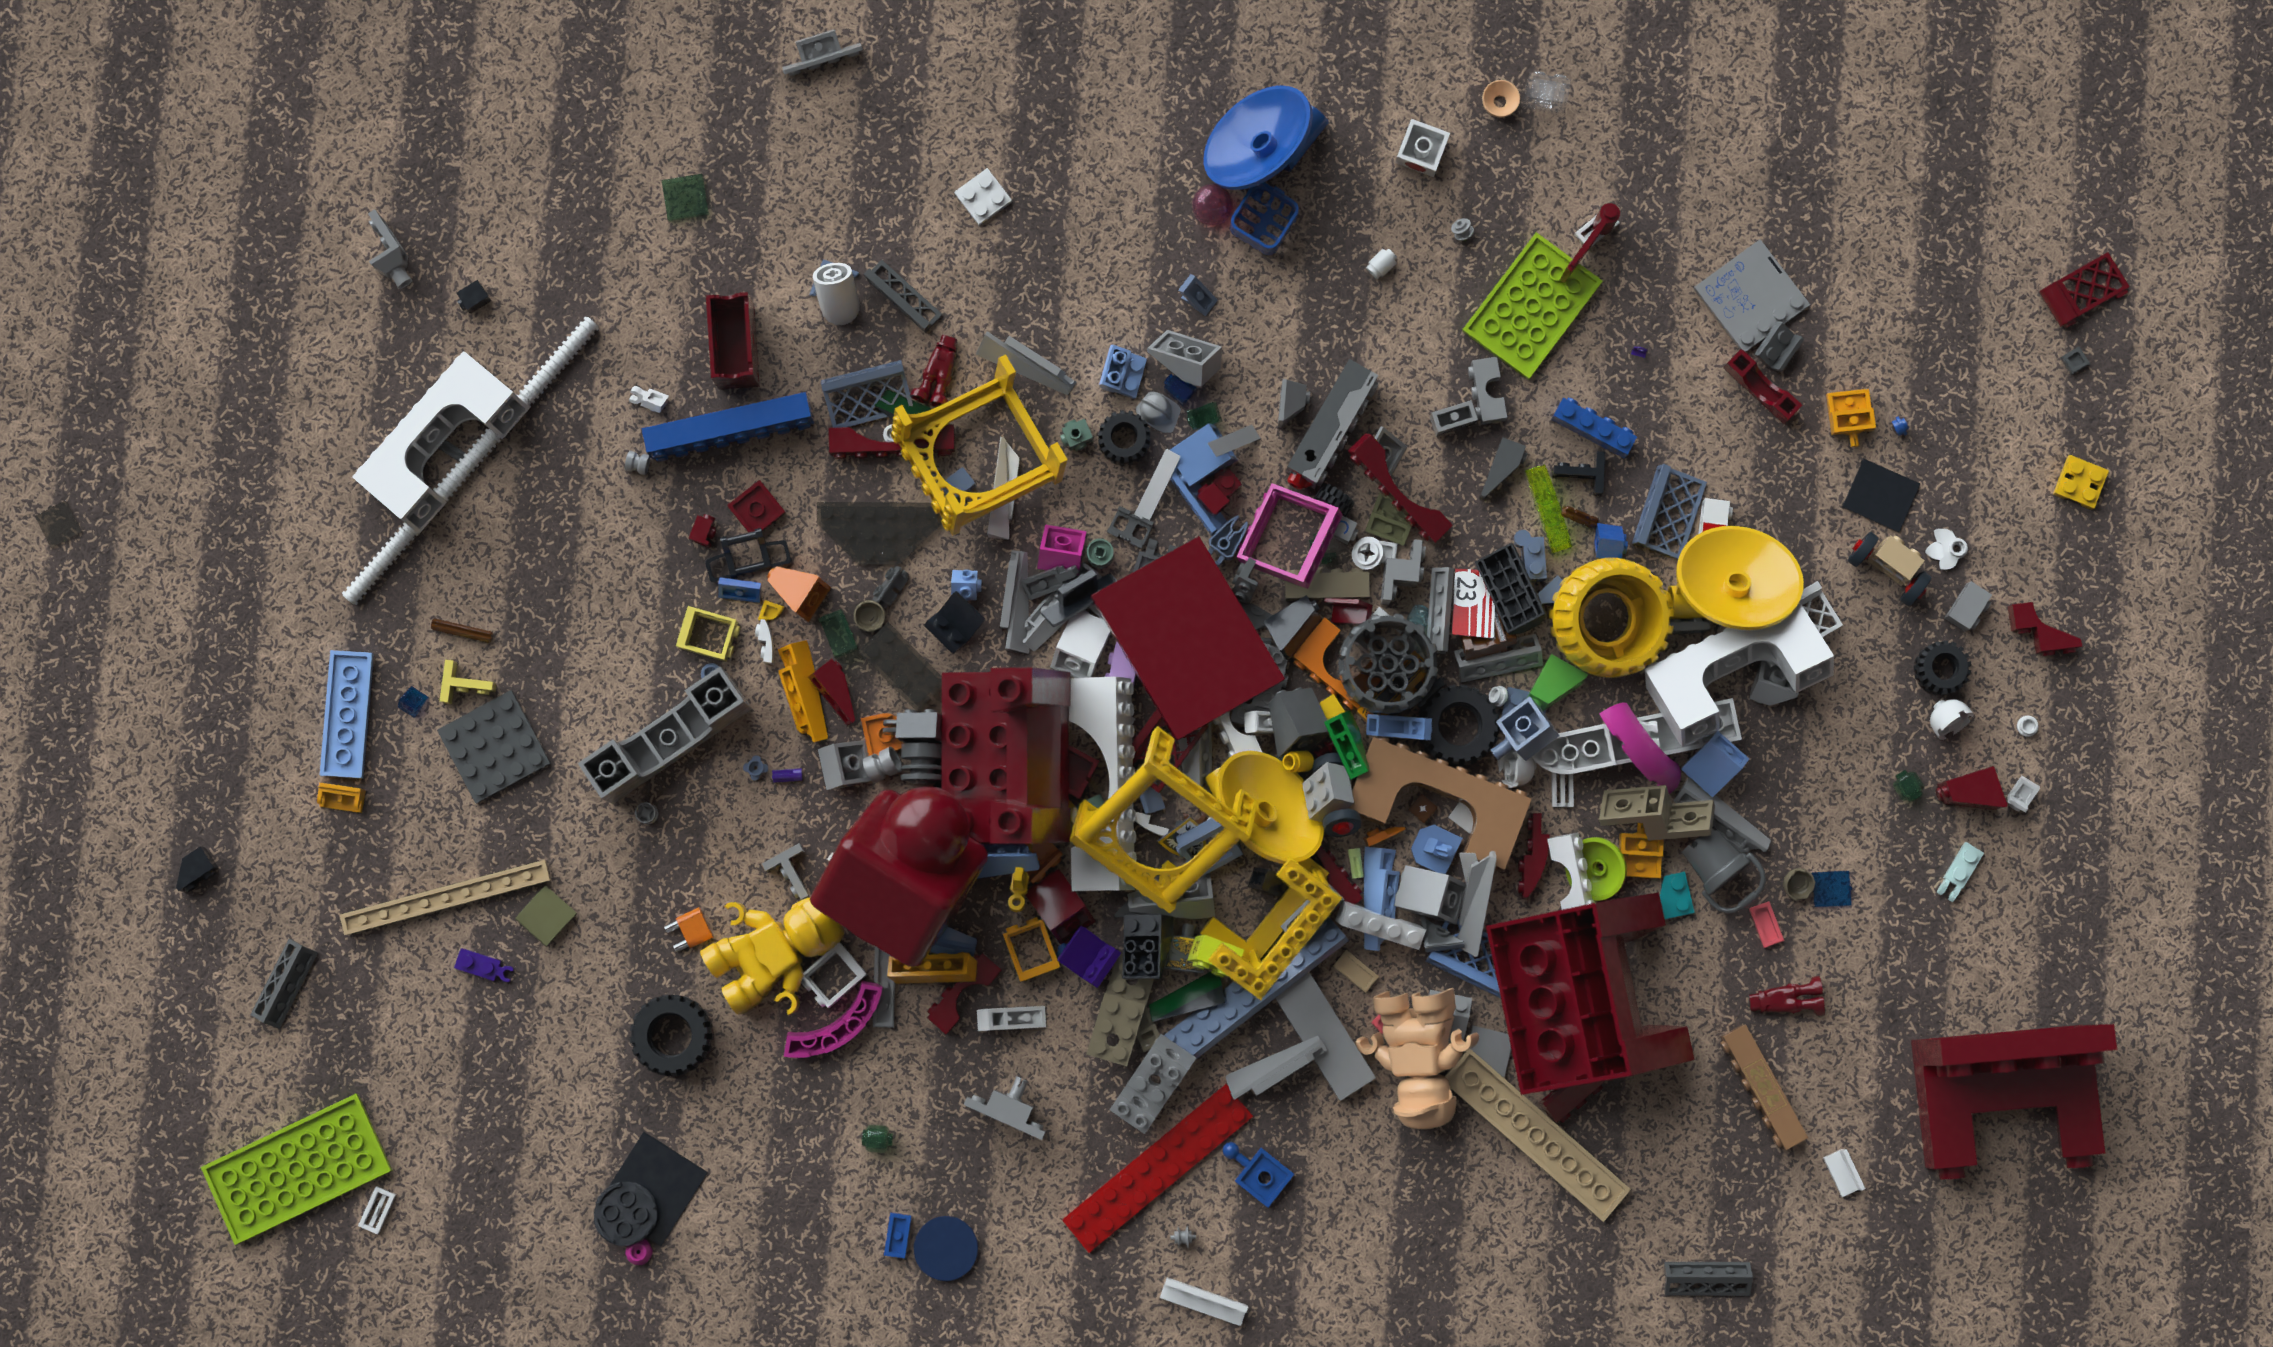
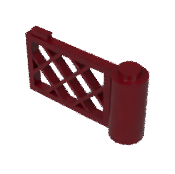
(1602, 225)
(2064, 306)

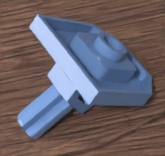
(1435, 848)

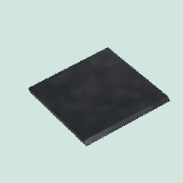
(668, 1178)

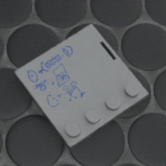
(1751, 296)

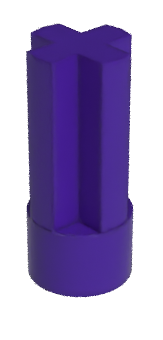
(787, 775)

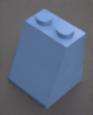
(1197, 459)

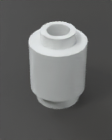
(1381, 263)

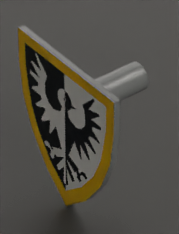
(1170, 842)

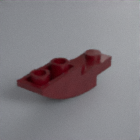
(1533, 864)

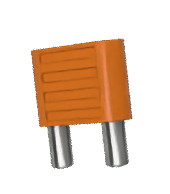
(693, 928)

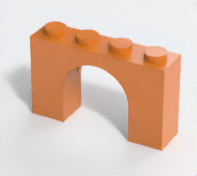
(1310, 657)

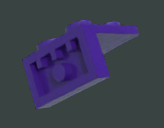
(1088, 956)

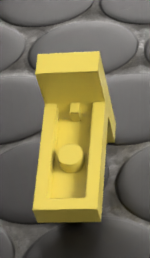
(462, 685)

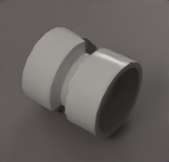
(883, 764)

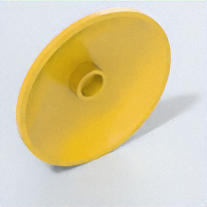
(1736, 579)
(1281, 816)

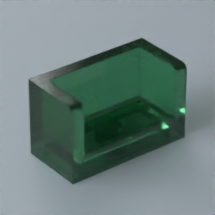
(838, 633)

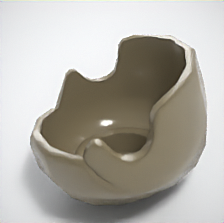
(865, 612)
(1799, 878)

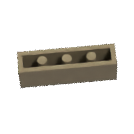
(1331, 585)

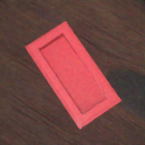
(1766, 924)

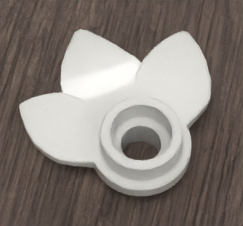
(1943, 548)

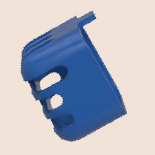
(1266, 218)

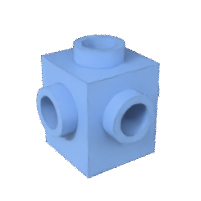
(966, 583)

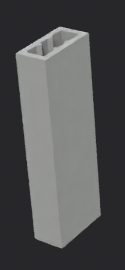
(1313, 1016)

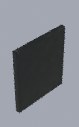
(1881, 495)

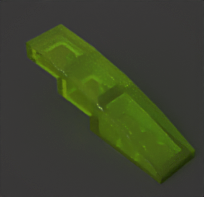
(1548, 508)

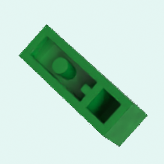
(1348, 743)

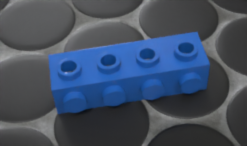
(1594, 428)

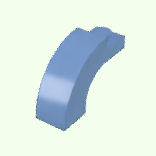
(1399, 726)

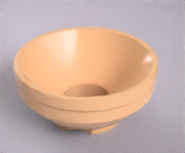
(1504, 89)

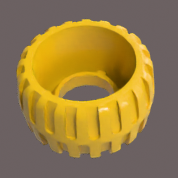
(1646, 625)

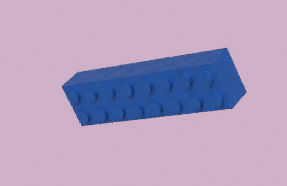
(728, 426)

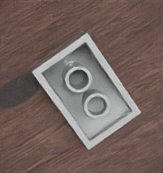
(1187, 357)

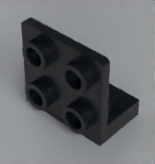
(955, 623)

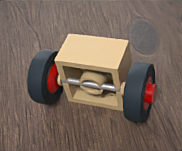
(1895, 561)

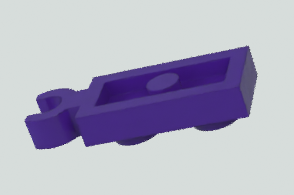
(481, 965)

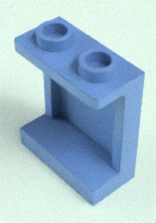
(1715, 764)

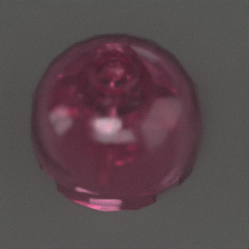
(1212, 205)

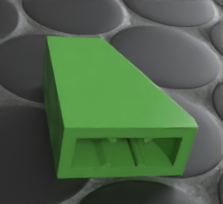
(1555, 682)

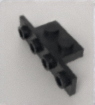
(1076, 597)

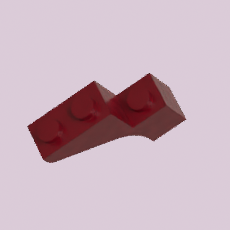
(2046, 638)

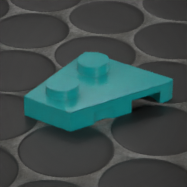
(1675, 896)

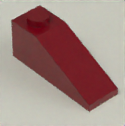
(833, 686)

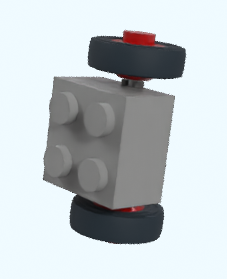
(1330, 795)

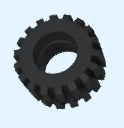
(1130, 454)
(1957, 659)

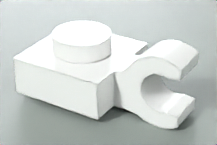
(652, 399)

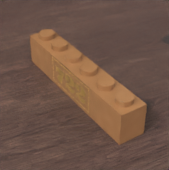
(1764, 1087)

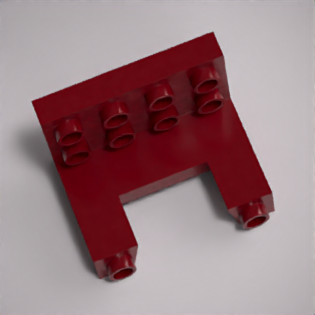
(1009, 752)
(1574, 995)
(2010, 1073)

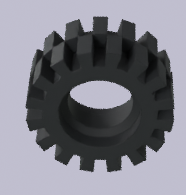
(1334, 497)

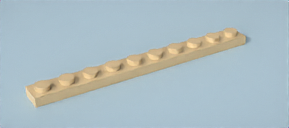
(445, 897)

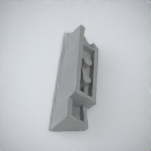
(1025, 362)
(1015, 603)
(1037, 626)
(1726, 820)
(1475, 903)

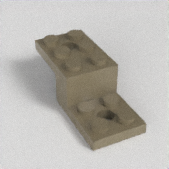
(1657, 813)
(1119, 1015)

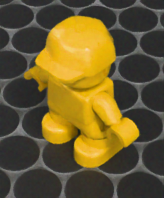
(770, 953)

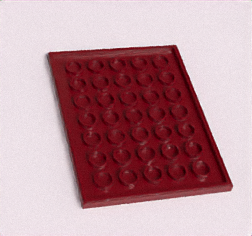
(1187, 638)

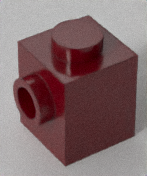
(1227, 482)
(1212, 499)

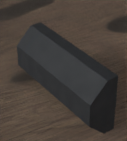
(1511, 590)

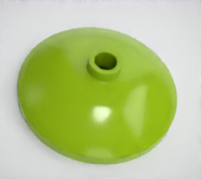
(1611, 879)

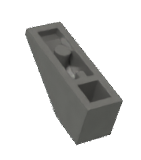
(1506, 461)

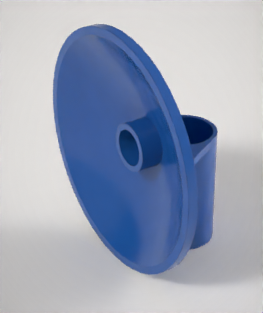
(1261, 137)

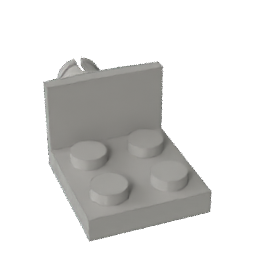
(393, 260)

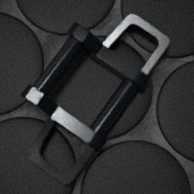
(735, 572)

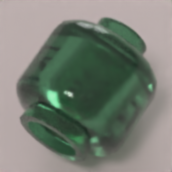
(1908, 786)
(877, 1138)

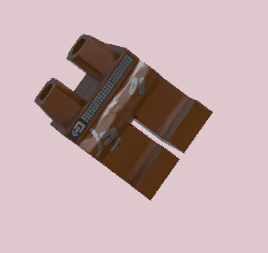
(1481, 646)

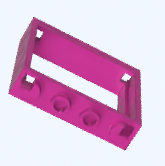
(1318, 548)

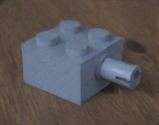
(1525, 730)

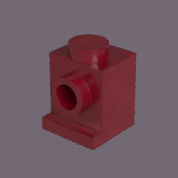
(703, 530)

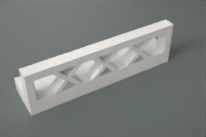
(1203, 1301)

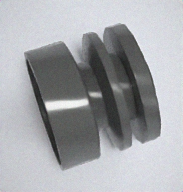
(923, 762)

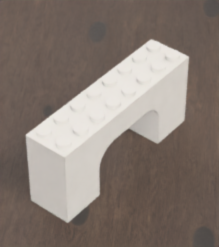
(397, 465)
(1682, 678)

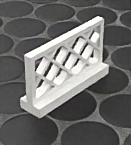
(1807, 595)

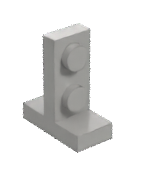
(788, 869)

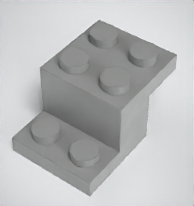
(1402, 572)

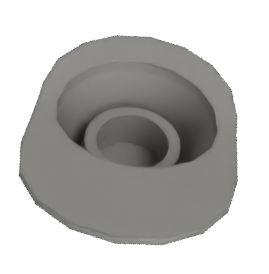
(1159, 412)

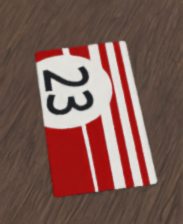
(1472, 605)

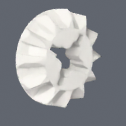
(1363, 546)

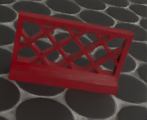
(1142, 742)

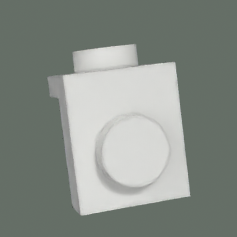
(2022, 794)

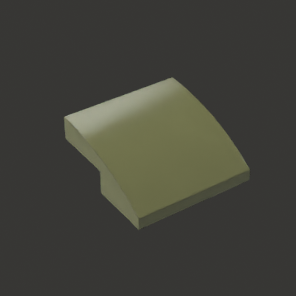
(1388, 522)
(545, 916)

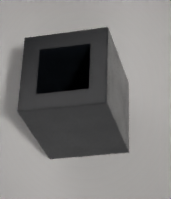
(473, 297)

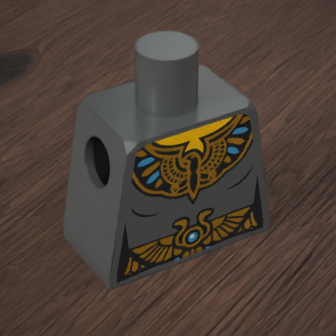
(1180, 951)

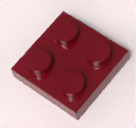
(756, 508)

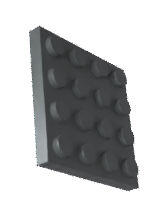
(493, 746)

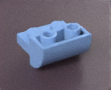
(1122, 372)

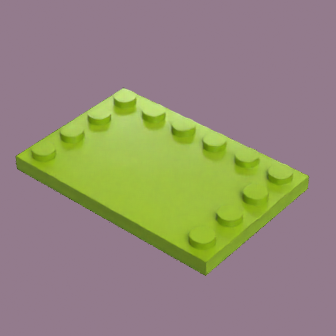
(1531, 306)

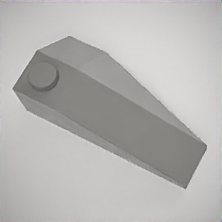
(1193, 904)

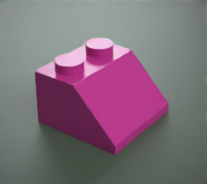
(1061, 547)

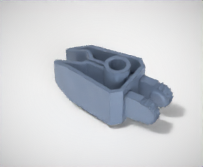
(1226, 542)

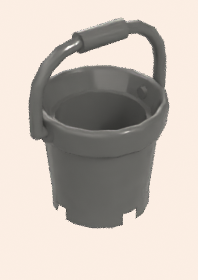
(1719, 862)

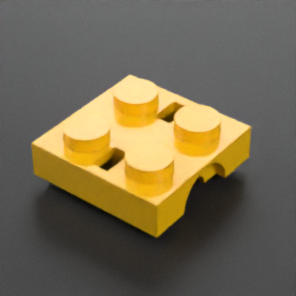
(2078, 486)

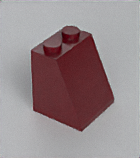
(1973, 790)
(1059, 906)

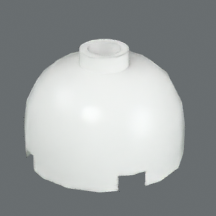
(1949, 717)
(1516, 769)

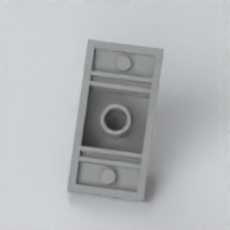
(1009, 1109)

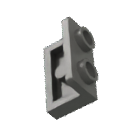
(1244, 586)

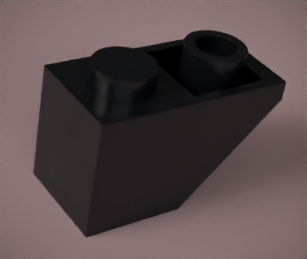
(194, 868)

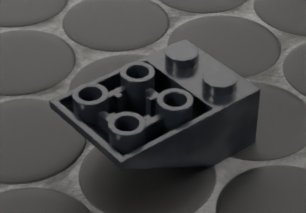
(1146, 945)

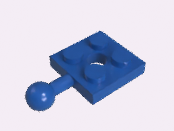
(1260, 1162)

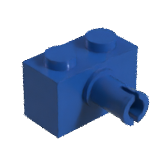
(1610, 541)

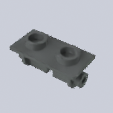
(893, 579)

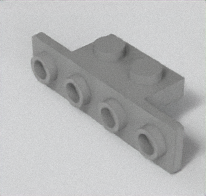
(818, 50)

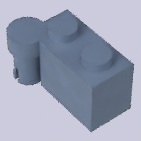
(1532, 555)

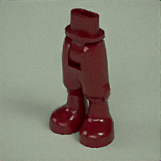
(939, 369)
(1785, 1000)

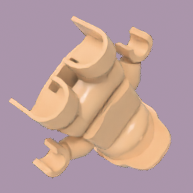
(1419, 1050)

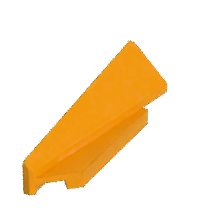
(800, 691)

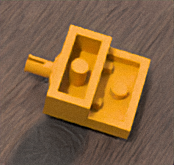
(1850, 413)
(1641, 856)

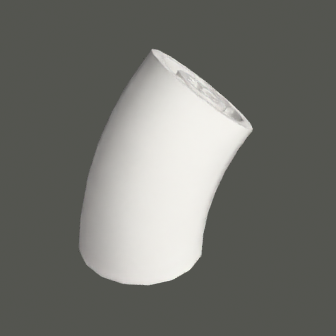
(836, 293)

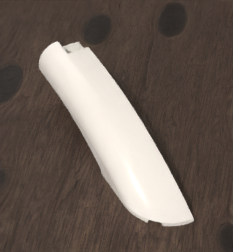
(1598, 748)

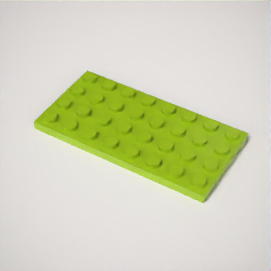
(296, 1169)

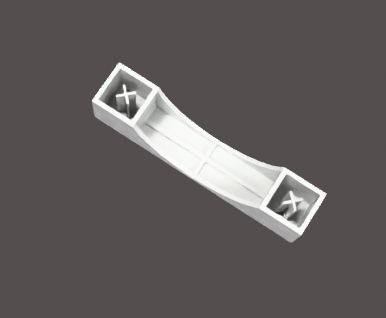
(1106, 712)

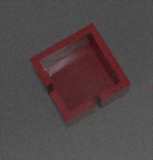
(1080, 768)

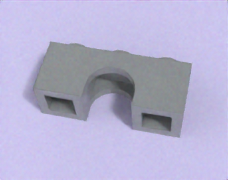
(1489, 409)

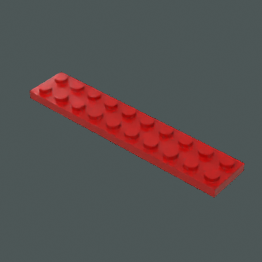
(1157, 1168)

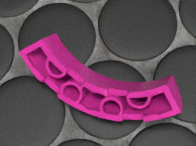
(1640, 747)
(840, 1031)

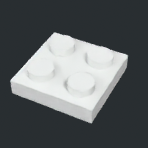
(983, 196)

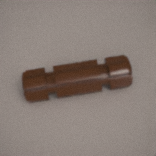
(1579, 516)

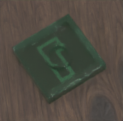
(685, 197)

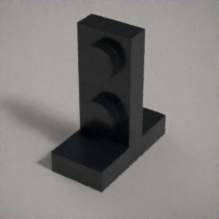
(1584, 471)
(1267, 881)

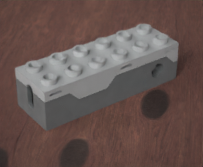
(1331, 425)

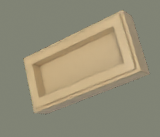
(1356, 971)

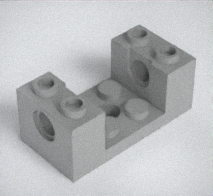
(1144, 1099)

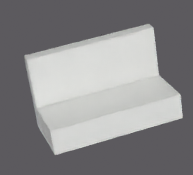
(1843, 1172)

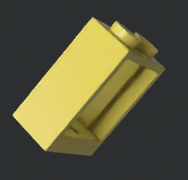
(687, 628)

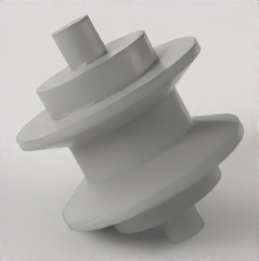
(1462, 229)
(1182, 1237)

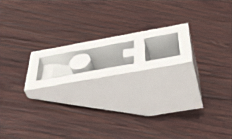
(1011, 1018)

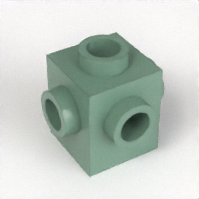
(1080, 428)

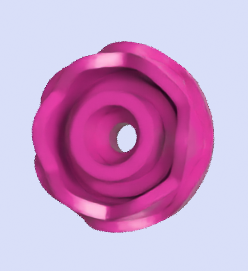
(643, 1257)

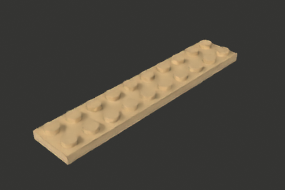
(1536, 1135)

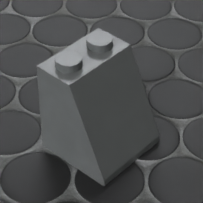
(1297, 721)

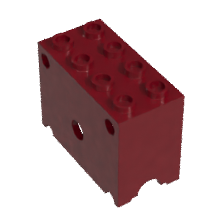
(732, 341)

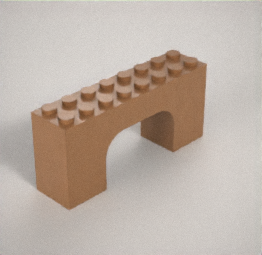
(1494, 808)

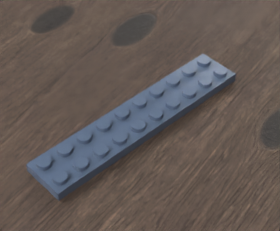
(1212, 1024)

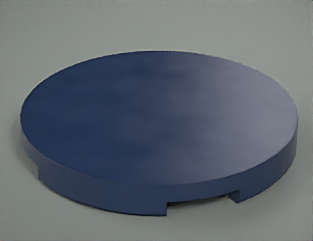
(945, 1248)

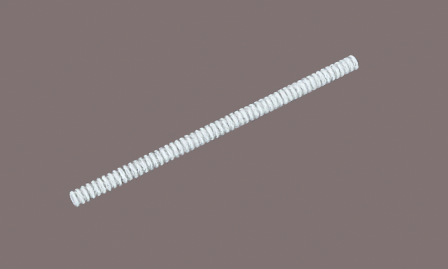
(471, 459)

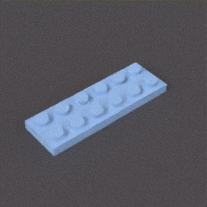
(346, 714)

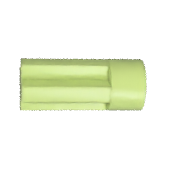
(1355, 863)

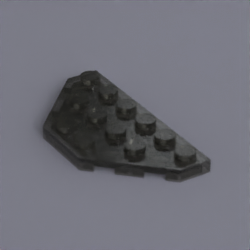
(878, 530)

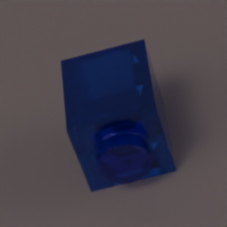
(1178, 389)

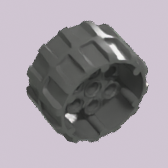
(1367, 629)

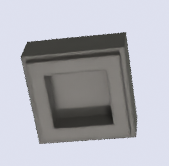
(2075, 360)

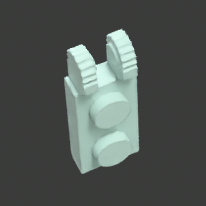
(1960, 870)

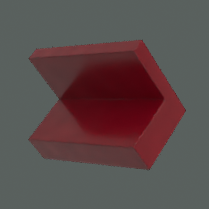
(1349, 611)

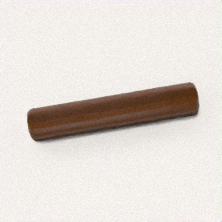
(461, 630)

